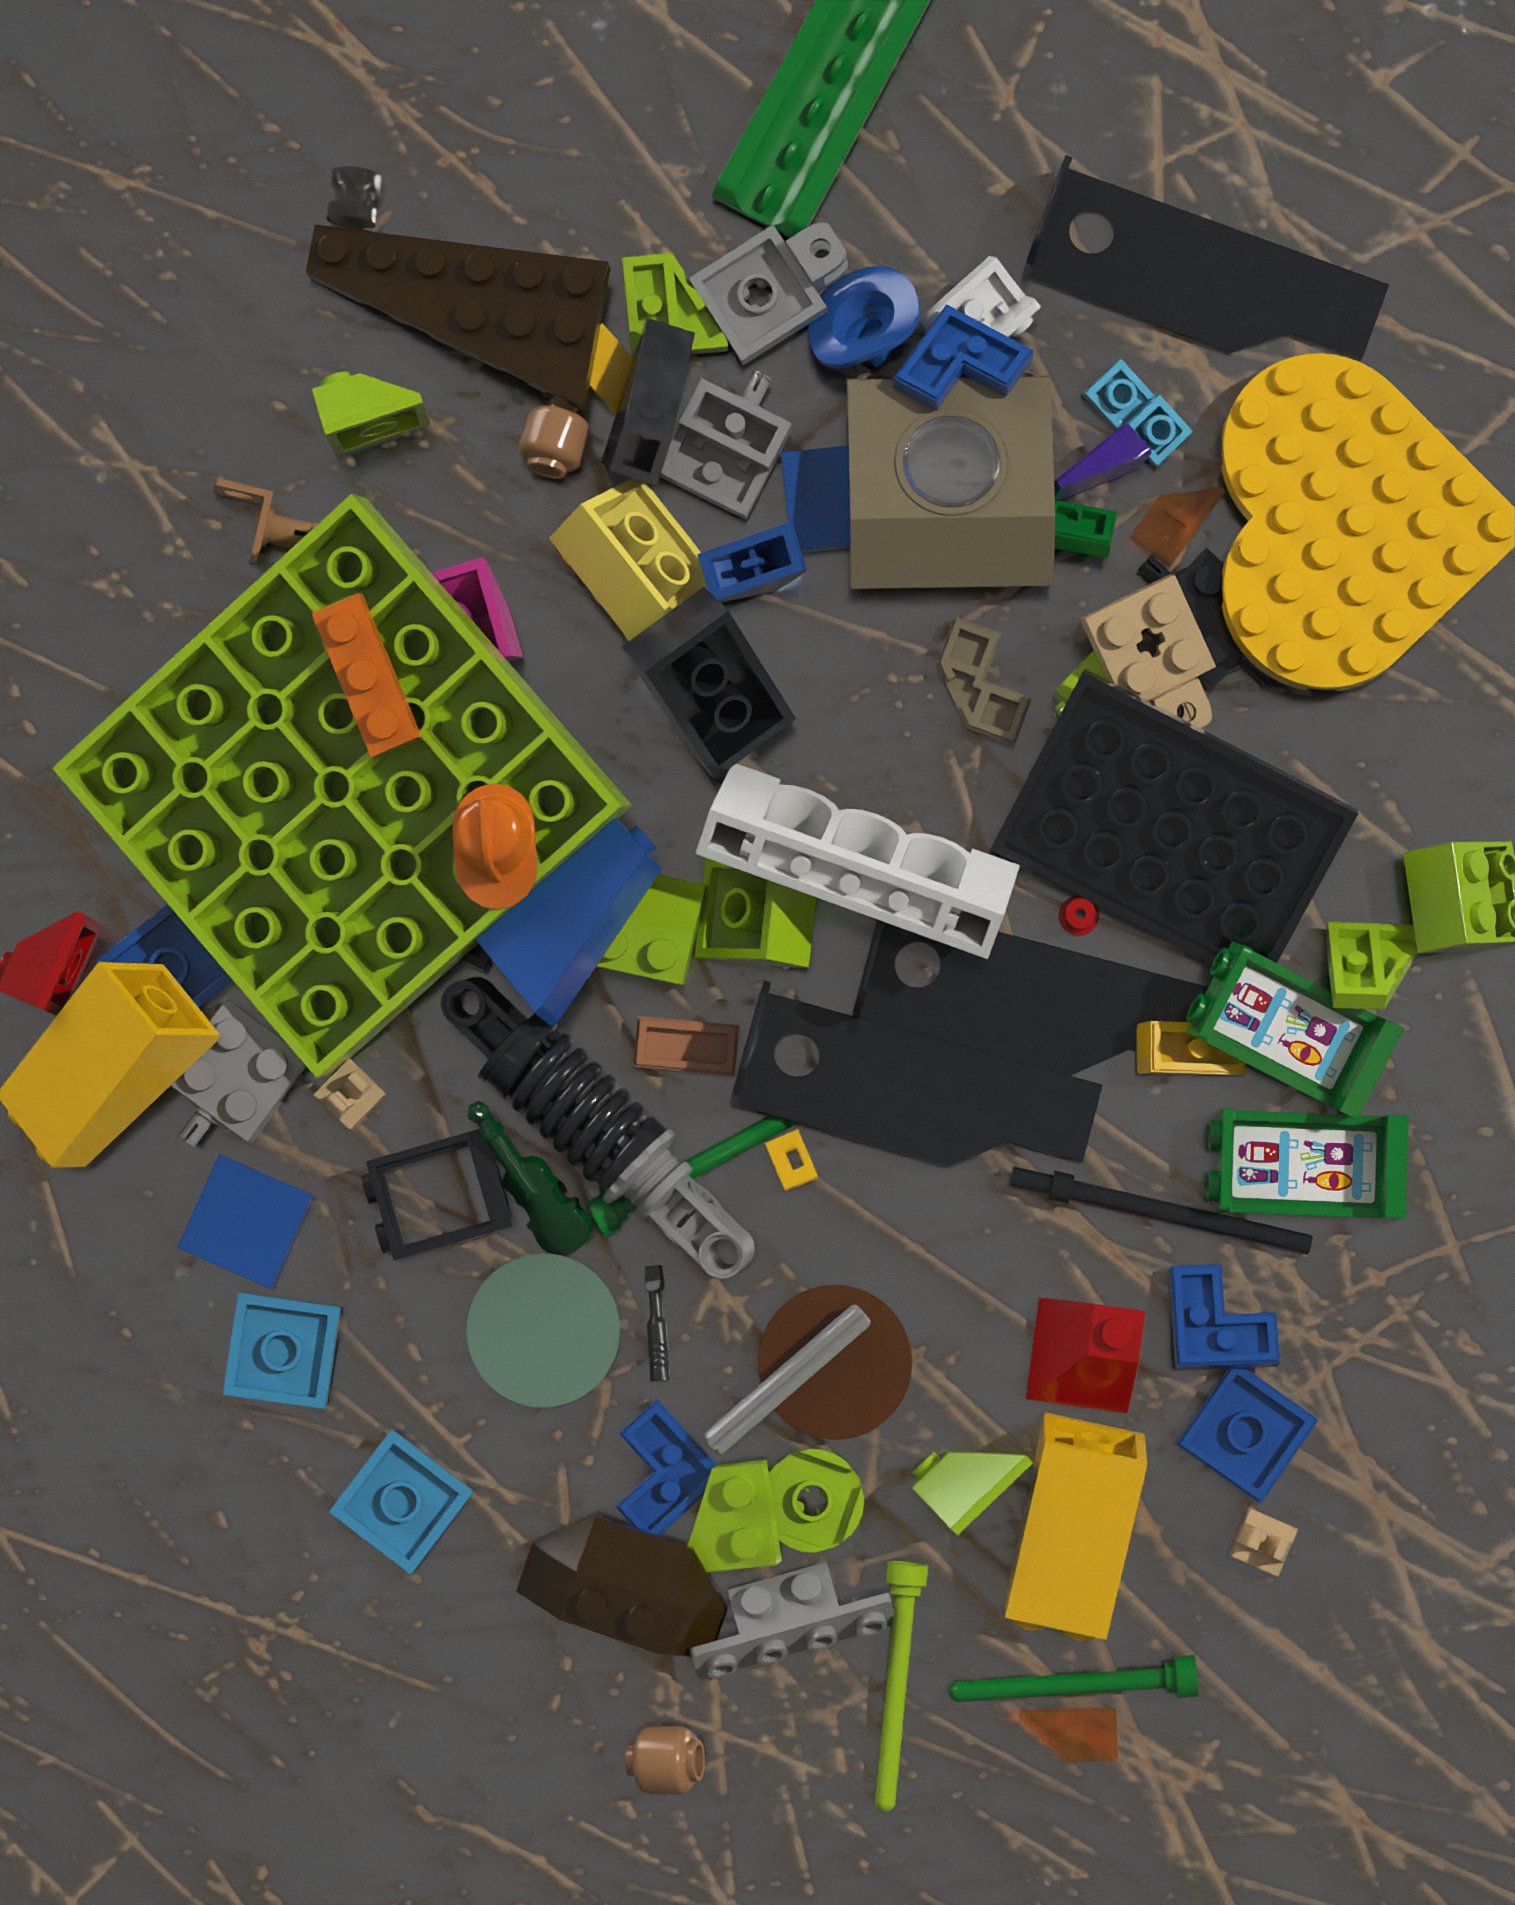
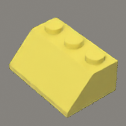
(630, 555)

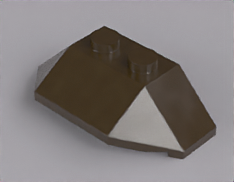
(624, 1586)

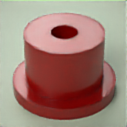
(1073, 924)

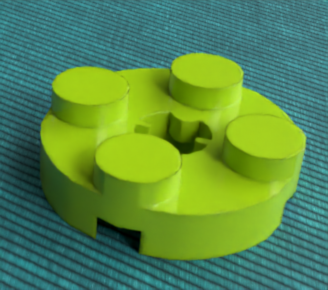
(839, 1487)

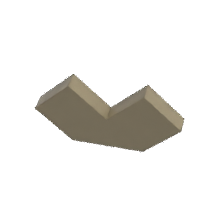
(981, 704)

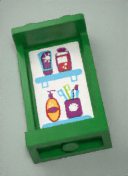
(1292, 1030)
(1309, 1164)

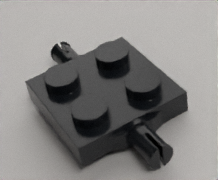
(1203, 592)

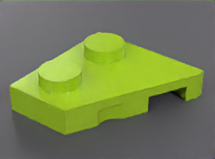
(661, 292)
(737, 1519)

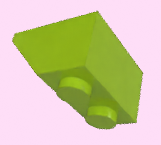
(753, 920)
(659, 932)

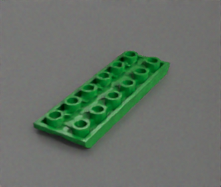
(816, 109)

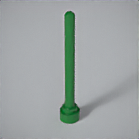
(610, 1216)
(1175, 1677)

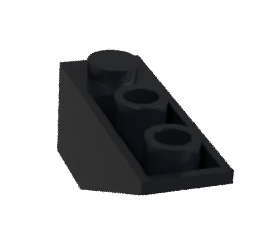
(649, 403)

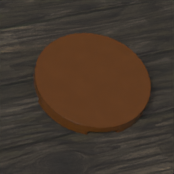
(858, 1384)

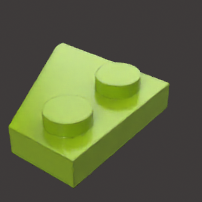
(1367, 962)

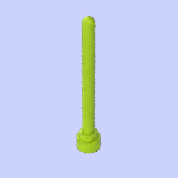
(906, 1583)

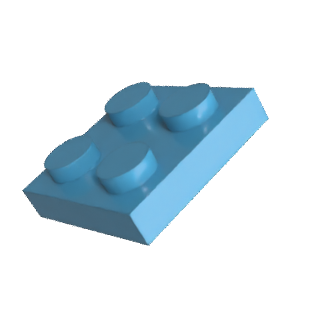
(282, 1351)
(401, 1501)

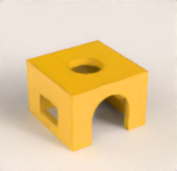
(777, 1152)

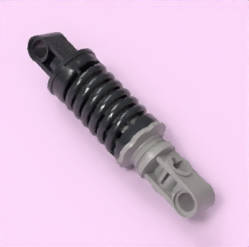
(592, 1126)

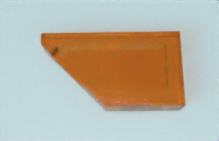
(1174, 521)
(1076, 1732)

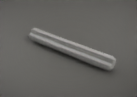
(787, 1379)

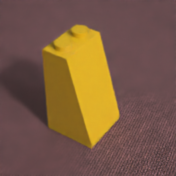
(105, 1060)
(1076, 1527)

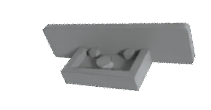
(788, 1617)

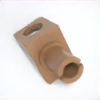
(270, 527)

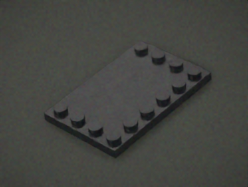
(1172, 825)

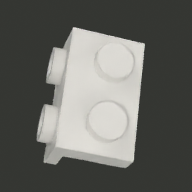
(990, 298)

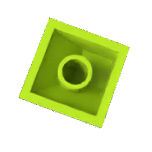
(365, 410)
(965, 1483)

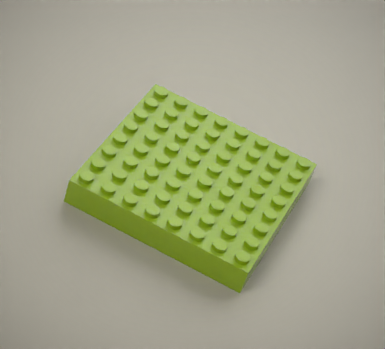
(275, 829)

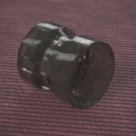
(354, 197)

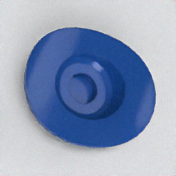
(865, 318)

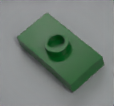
(1083, 528)

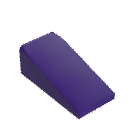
(1112, 458)

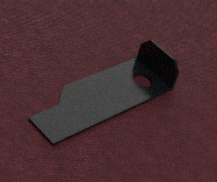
(1198, 273)
(1022, 1001)
(909, 1088)

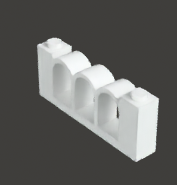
(858, 860)

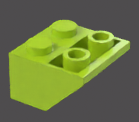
(1462, 895)

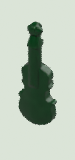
(555, 1220)

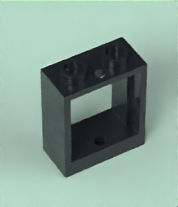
(390, 1231)

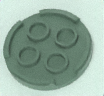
(543, 1330)

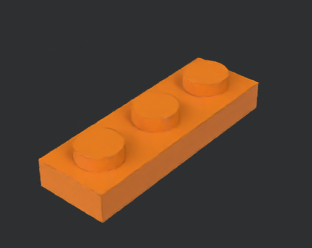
(366, 675)

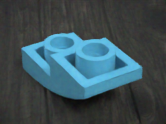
(1126, 400)

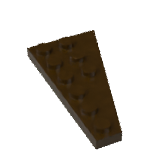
(492, 303)

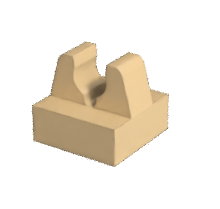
(350, 1094)
(1263, 1542)

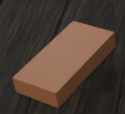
(686, 1046)

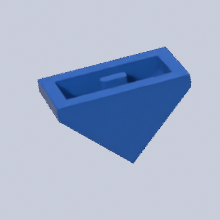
(753, 564)

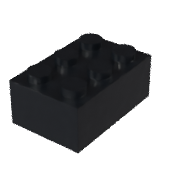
(709, 682)

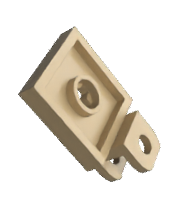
(1181, 655)

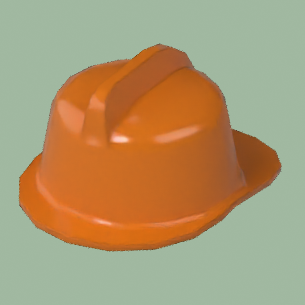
(495, 846)

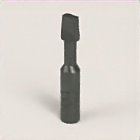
(657, 1326)

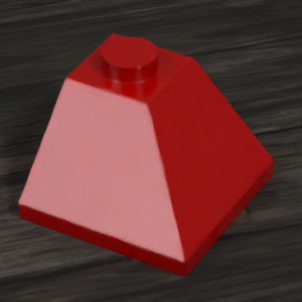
(49, 963)
(1085, 1354)

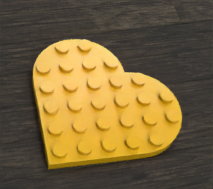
(1353, 526)

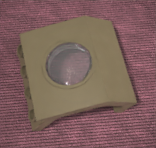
(951, 489)

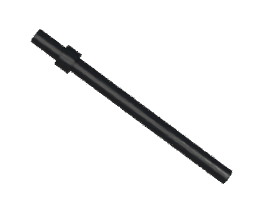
(1062, 1188)

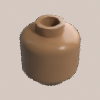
(553, 439)
(665, 1760)

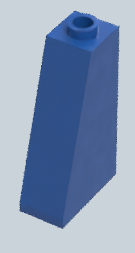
(571, 919)

